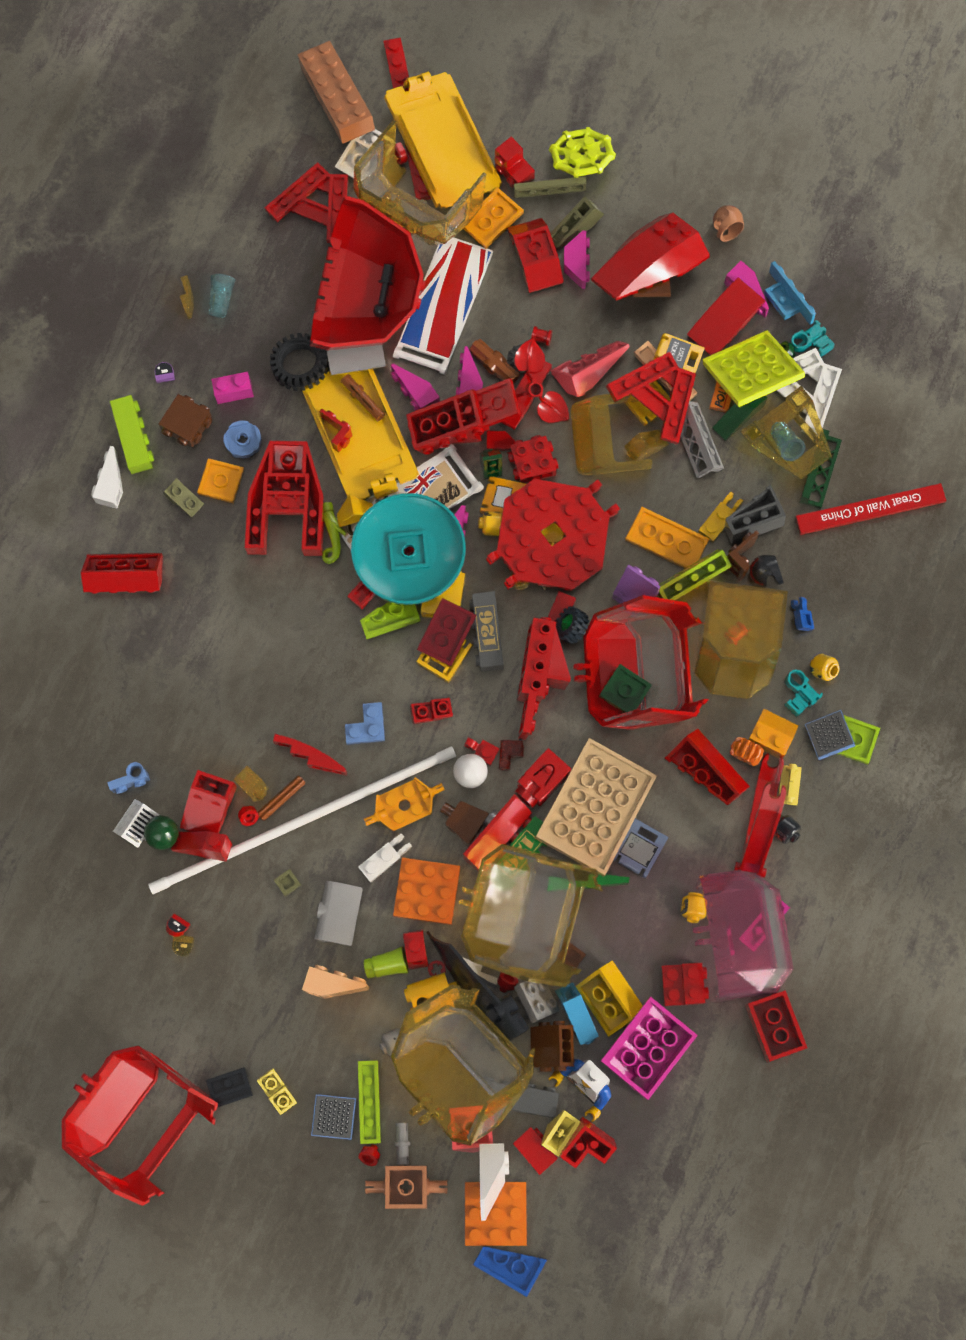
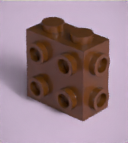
(185, 421)
(552, 1046)

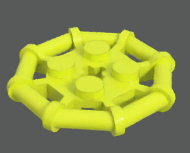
(585, 163)

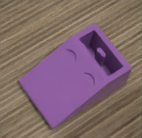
(635, 584)

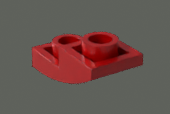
(431, 711)

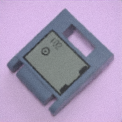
(639, 851)

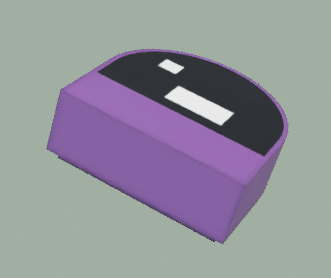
(164, 372)

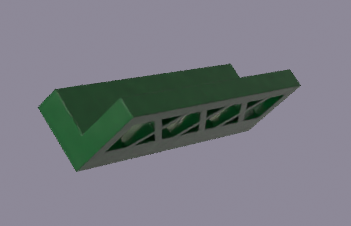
(810, 481)

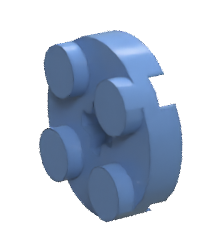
(239, 449)

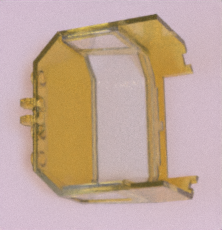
(376, 184)
(525, 914)
(459, 1065)

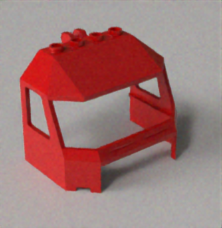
(108, 1105)

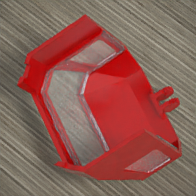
(650, 641)

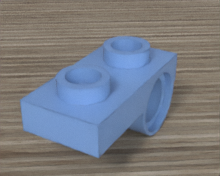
(121, 784)

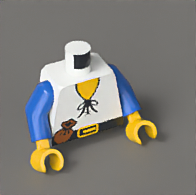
(589, 1082)

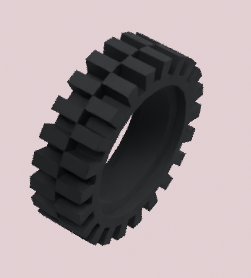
(302, 380)

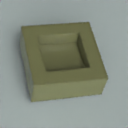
(287, 882)

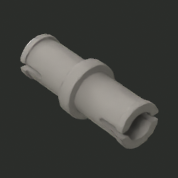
(402, 1143)

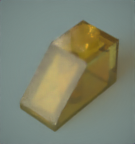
(645, 445)

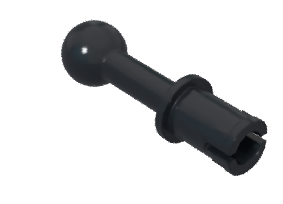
(380, 310)

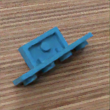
(786, 297)

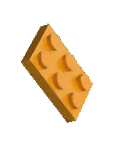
(493, 218)

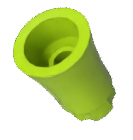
(387, 964)

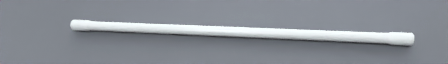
(438, 758)

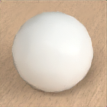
(470, 770)

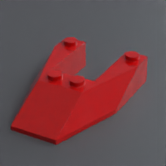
(285, 486)

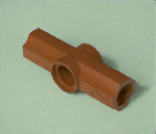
(493, 361)

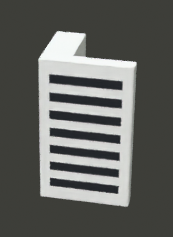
(133, 822)

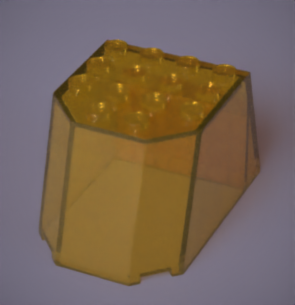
(739, 638)

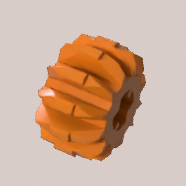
(746, 751)

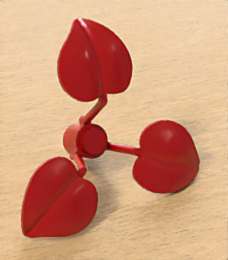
(552, 406)

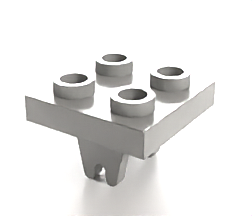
(536, 1000)

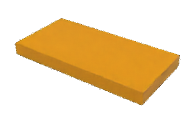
(666, 538)

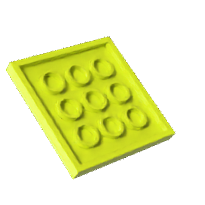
(753, 368)

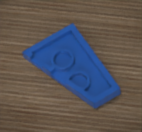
(510, 1268)

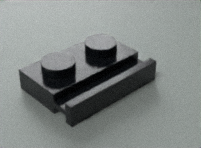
(229, 1087)

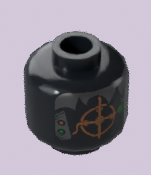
(787, 830)

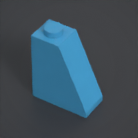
(577, 1014)

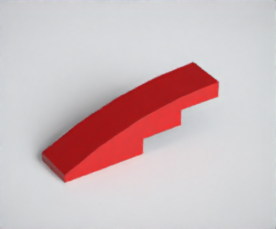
(526, 401)
(316, 758)

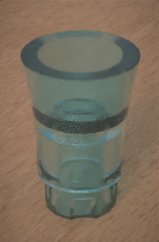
(220, 294)
(789, 444)

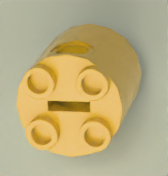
(426, 988)

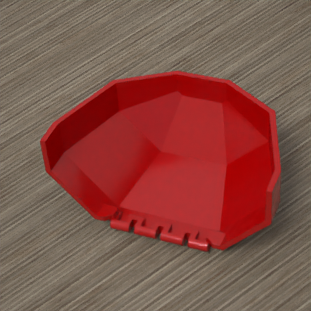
(360, 247)

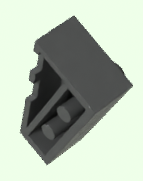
(760, 514)

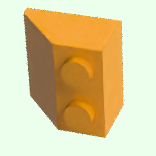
(773, 733)

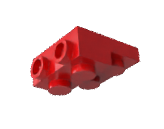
(684, 984)

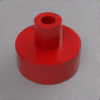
(248, 815)
(506, 982)
(369, 1155)

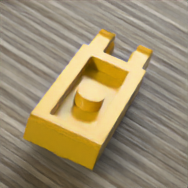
(716, 521)

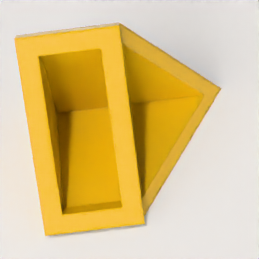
(352, 510)

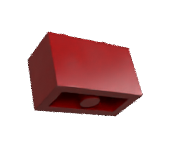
(530, 1147)

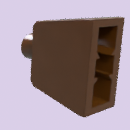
(464, 820)

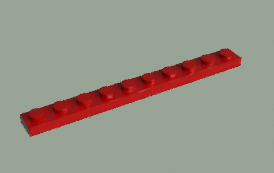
(398, 75)

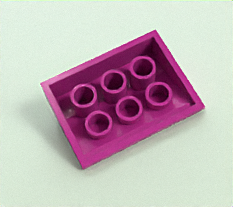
(648, 1048)

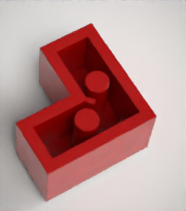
(511, 164)
(587, 1140)

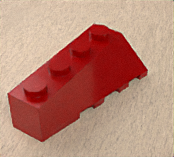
(708, 767)

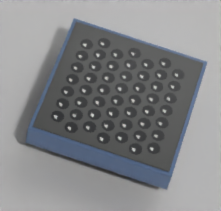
(830, 735)
(333, 1117)

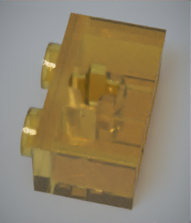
(251, 784)

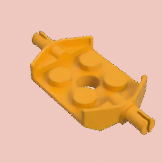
(416, 793)

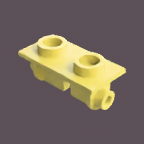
(791, 780)

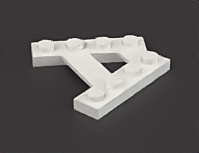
(827, 379)

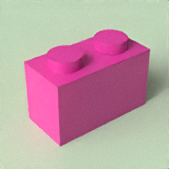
(232, 387)

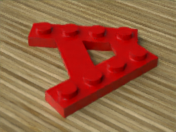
(295, 198)
(671, 411)

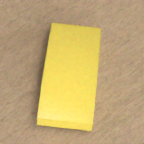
(276, 1091)

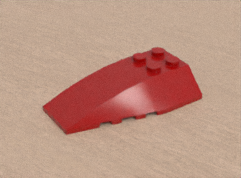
(652, 255)

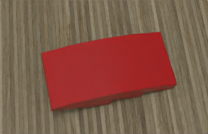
(726, 317)

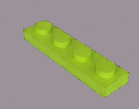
(369, 1102)

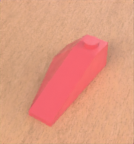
(584, 374)

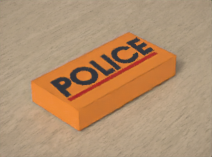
(720, 399)

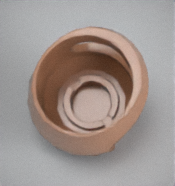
(728, 218)

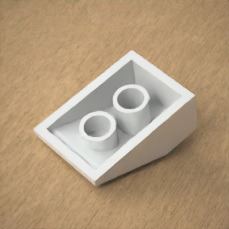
(493, 1168)

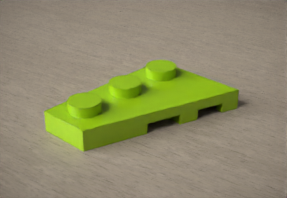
(389, 618)

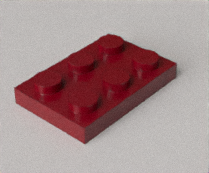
(446, 632)

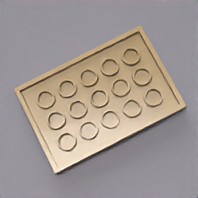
(596, 807)

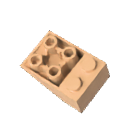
(327, 985)

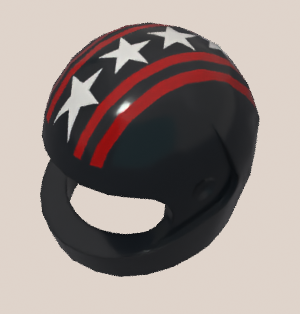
(763, 567)

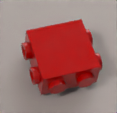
(532, 459)

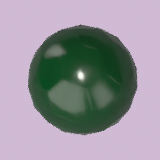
(161, 832)

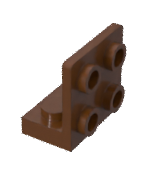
(739, 562)

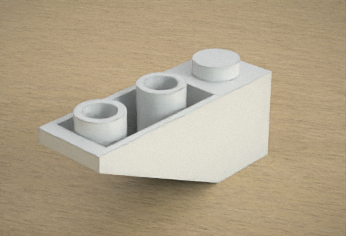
(109, 484)

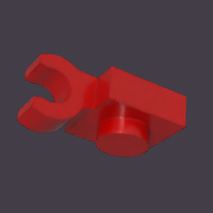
(484, 750)

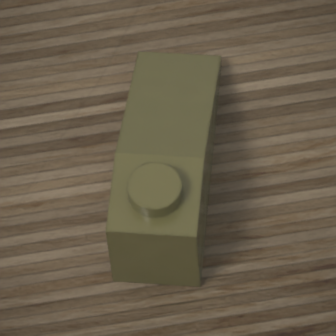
(579, 219)

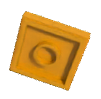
(220, 480)

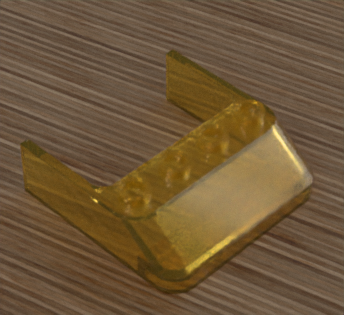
(594, 438)

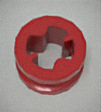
(430, 967)

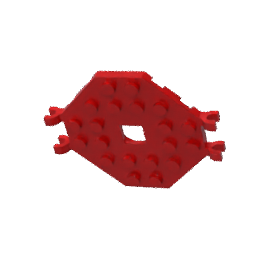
(529, 552)

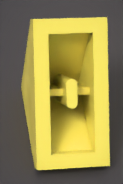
(559, 1132)

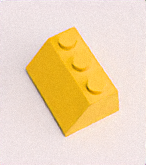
(609, 998)

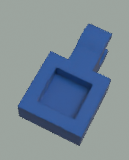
(803, 617)

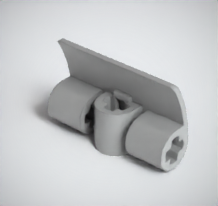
(355, 359)
(338, 913)

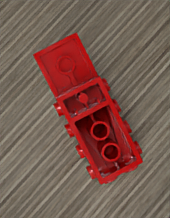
(462, 417)
(541, 668)

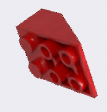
(207, 803)

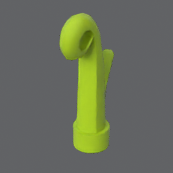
(333, 530)

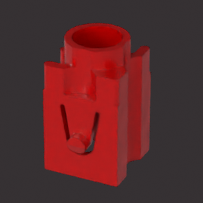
(542, 779)

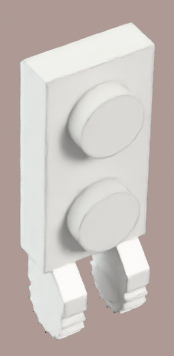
(383, 859)

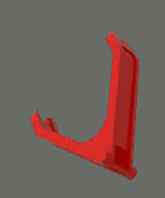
(763, 818)

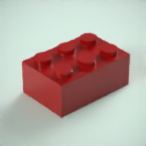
(776, 1026)

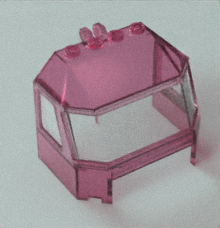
(745, 934)

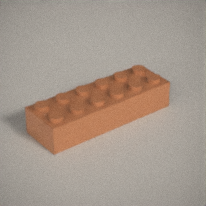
(336, 92)

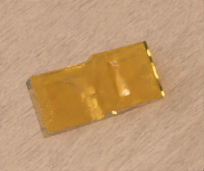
(187, 299)

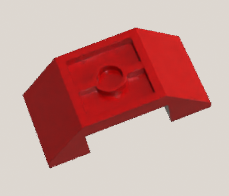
(536, 254)

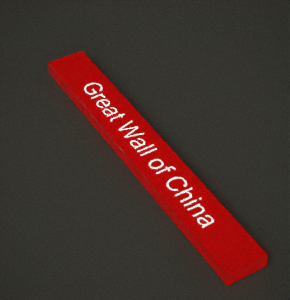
(870, 509)

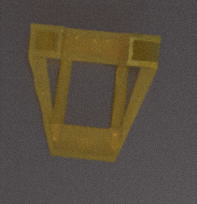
(786, 412)

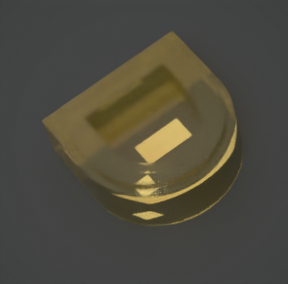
(182, 945)

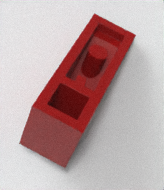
(203, 844)

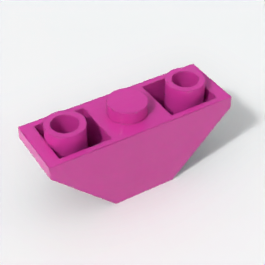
(576, 259)

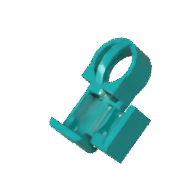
(816, 336)
(805, 695)

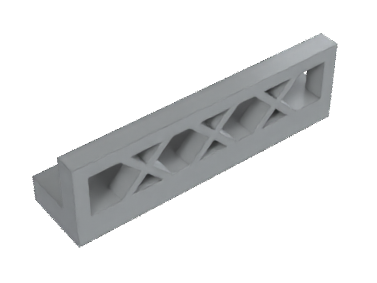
(703, 439)

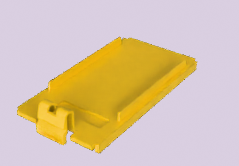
(441, 137)
(375, 450)

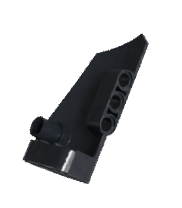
(496, 1009)

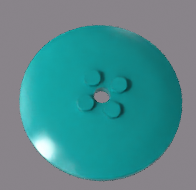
(402, 523)

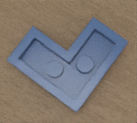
(371, 730)

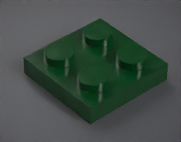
(625, 690)

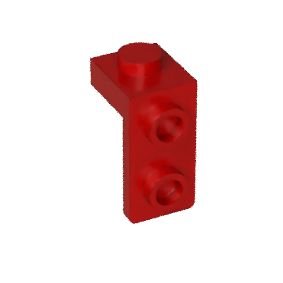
(343, 437)

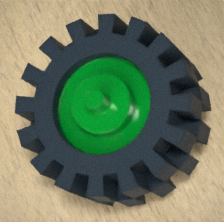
(572, 624)

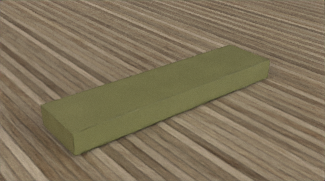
(549, 187)

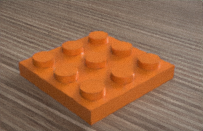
(426, 891)
(505, 1221)

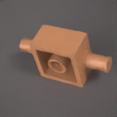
(396, 1197)

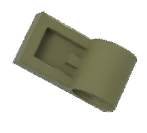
(183, 498)

